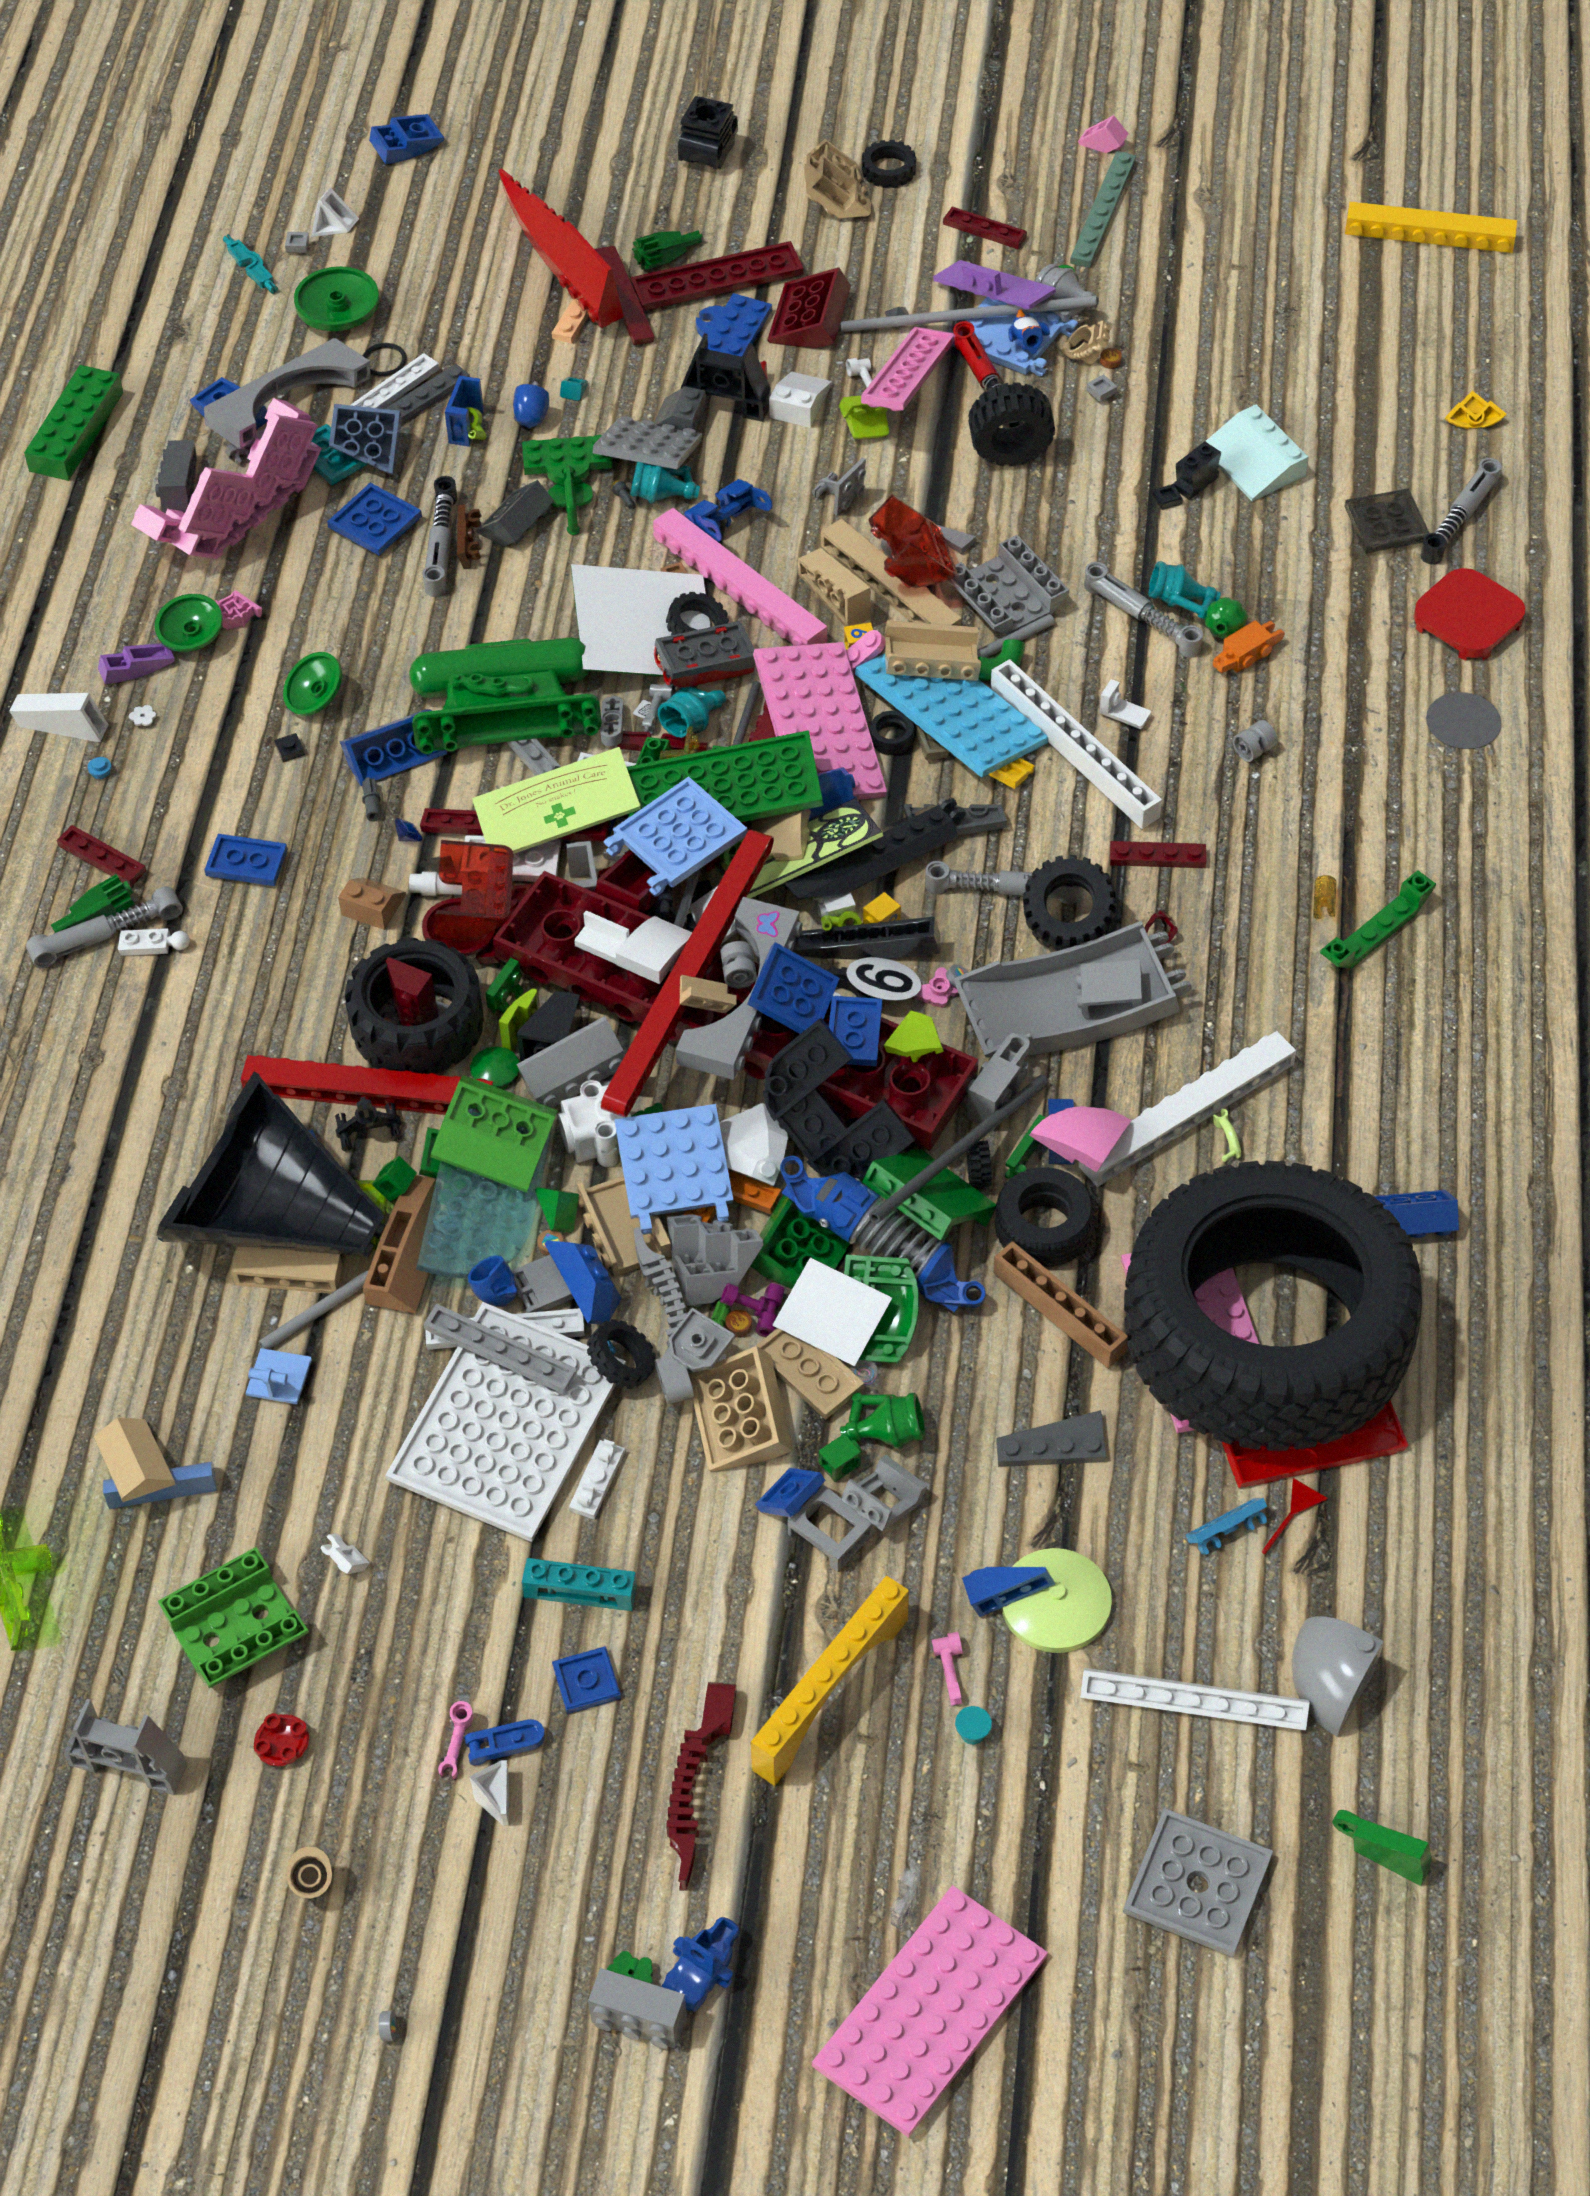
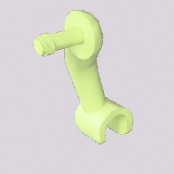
(1234, 1146)

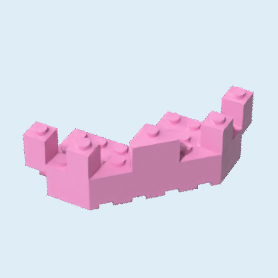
(232, 502)

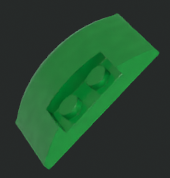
(900, 1318)

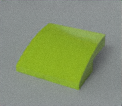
(516, 1017)

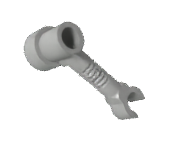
(659, 694)

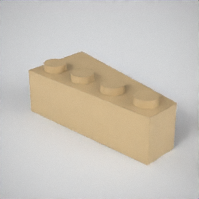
(836, 587)

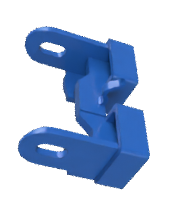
(733, 501)

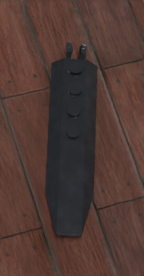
(898, 846)

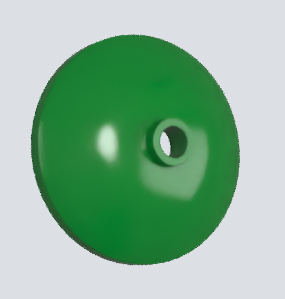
(188, 622)
(312, 684)

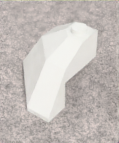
(754, 1144)

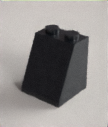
(550, 1023)

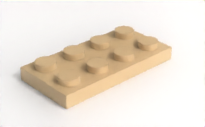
(811, 1372)

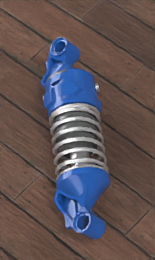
(844, 1208)

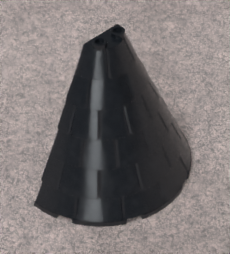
(272, 1188)

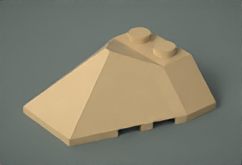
(835, 182)

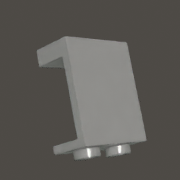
(582, 864)
(1110, 984)

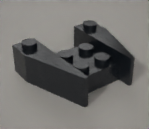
(731, 378)

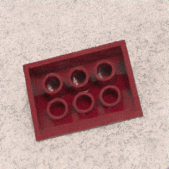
(810, 310)

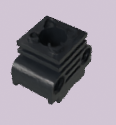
(707, 132)

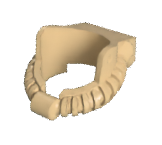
(1097, 341)

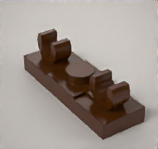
(466, 545)

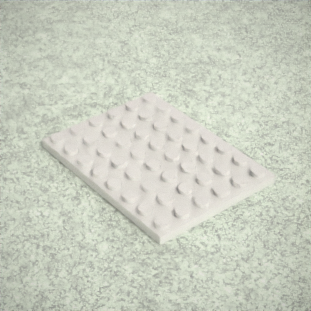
(499, 1438)

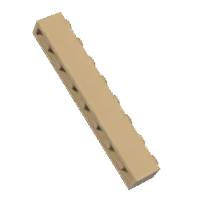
(867, 564)

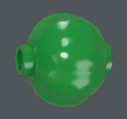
(1225, 617)

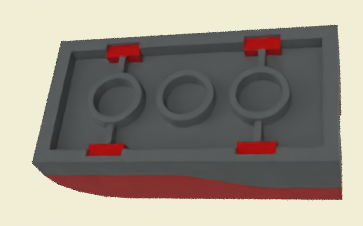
(705, 655)

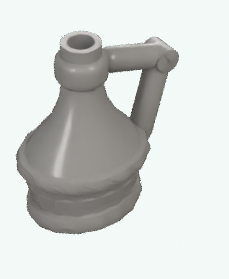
(1066, 287)

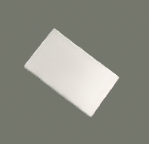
(601, 937)

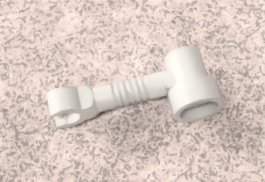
(859, 367)

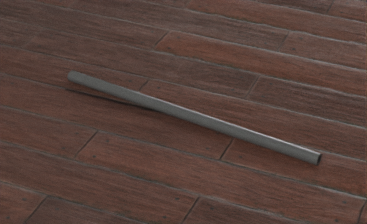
(958, 1149)

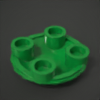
(495, 1065)

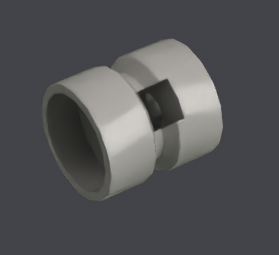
(1255, 740)
(738, 964)

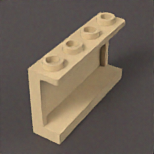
(931, 650)
(613, 1229)

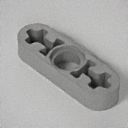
(616, 726)

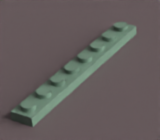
(1103, 209)

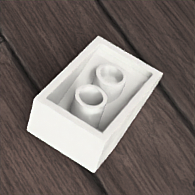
(798, 398)

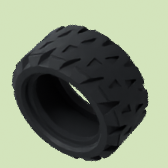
(424, 1046)

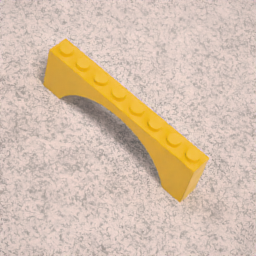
(874, 1622)

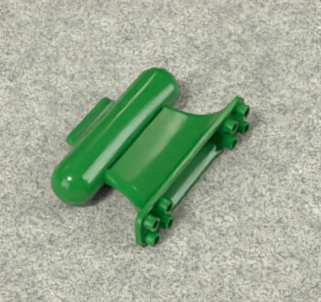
(490, 719)

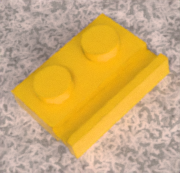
(1014, 772)

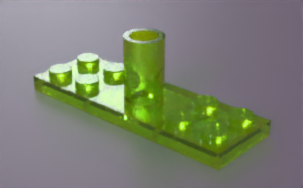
(13, 1564)

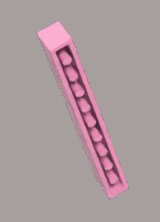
(738, 580)

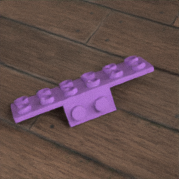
(994, 284)

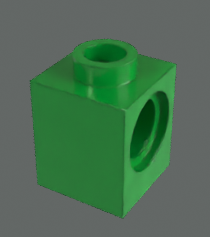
(394, 1178)
(840, 1457)

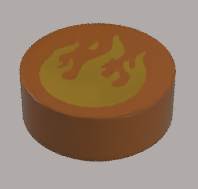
(1110, 358)
(739, 1322)

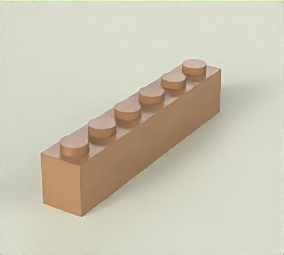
(1060, 1304)

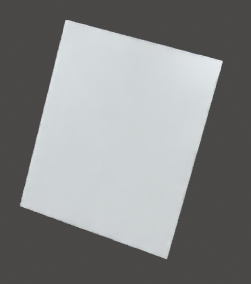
(832, 1311)

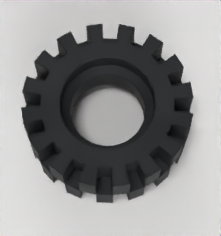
(979, 1165)

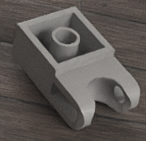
(998, 1079)

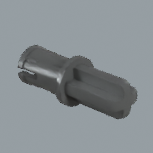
(371, 799)

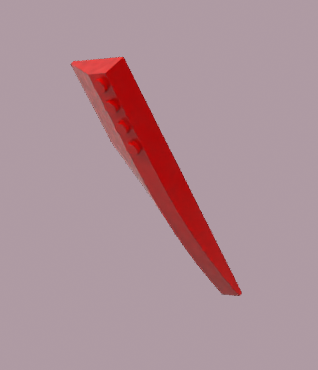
(566, 254)

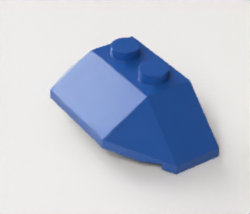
(586, 1279)

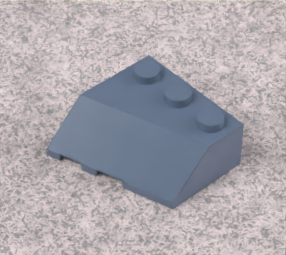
(367, 434)

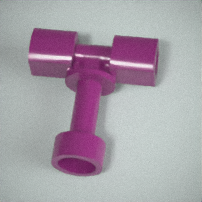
(763, 1308)

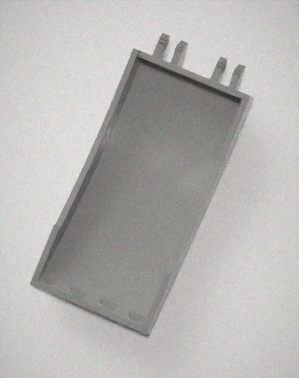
(1041, 993)

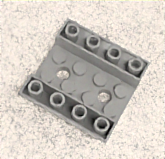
(1021, 583)

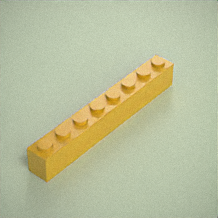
(1431, 227)

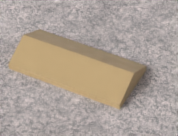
(133, 1458)

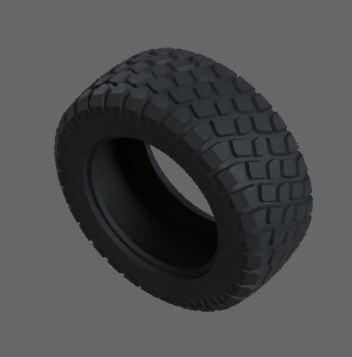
(1254, 1389)

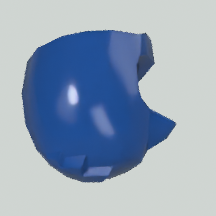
(530, 405)
(493, 1281)

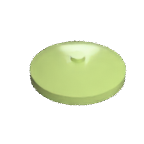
(1066, 1613)

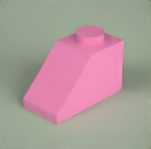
(1104, 136)

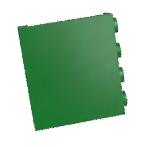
(939, 1203)

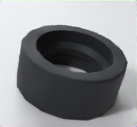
(892, 719)

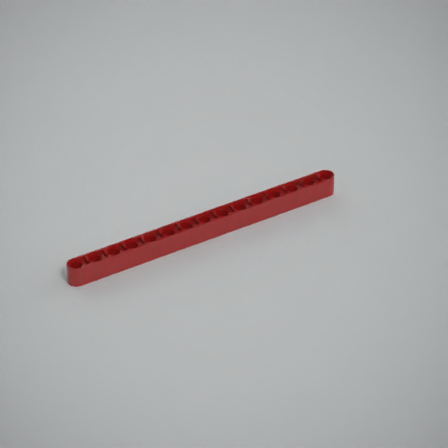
(692, 962)

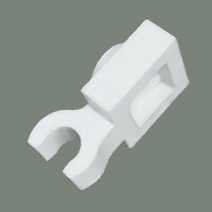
(347, 1557)

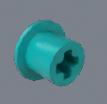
(973, 1724)

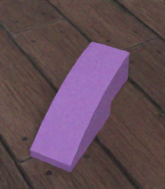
(134, 662)

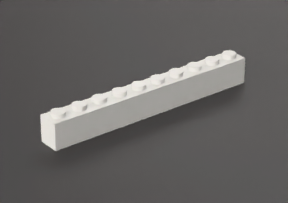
(1077, 744)
(1196, 1104)

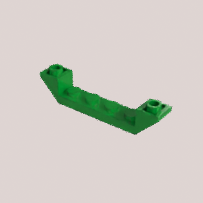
(1384, 924)

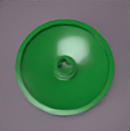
(336, 298)

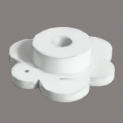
(142, 715)

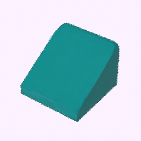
(573, 388)

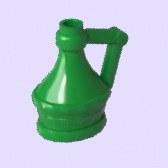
(894, 1421)

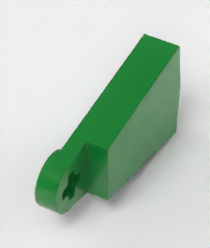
(1387, 1847)

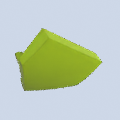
(914, 1037)

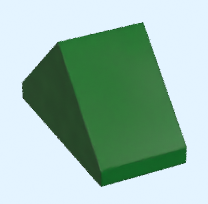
(558, 1208)

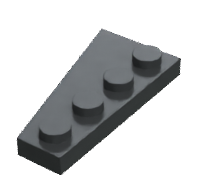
(977, 817)
(1060, 1442)

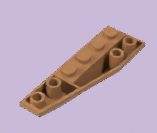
(393, 1273)

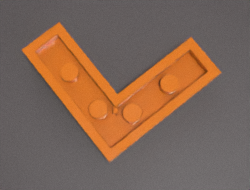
(747, 1192)

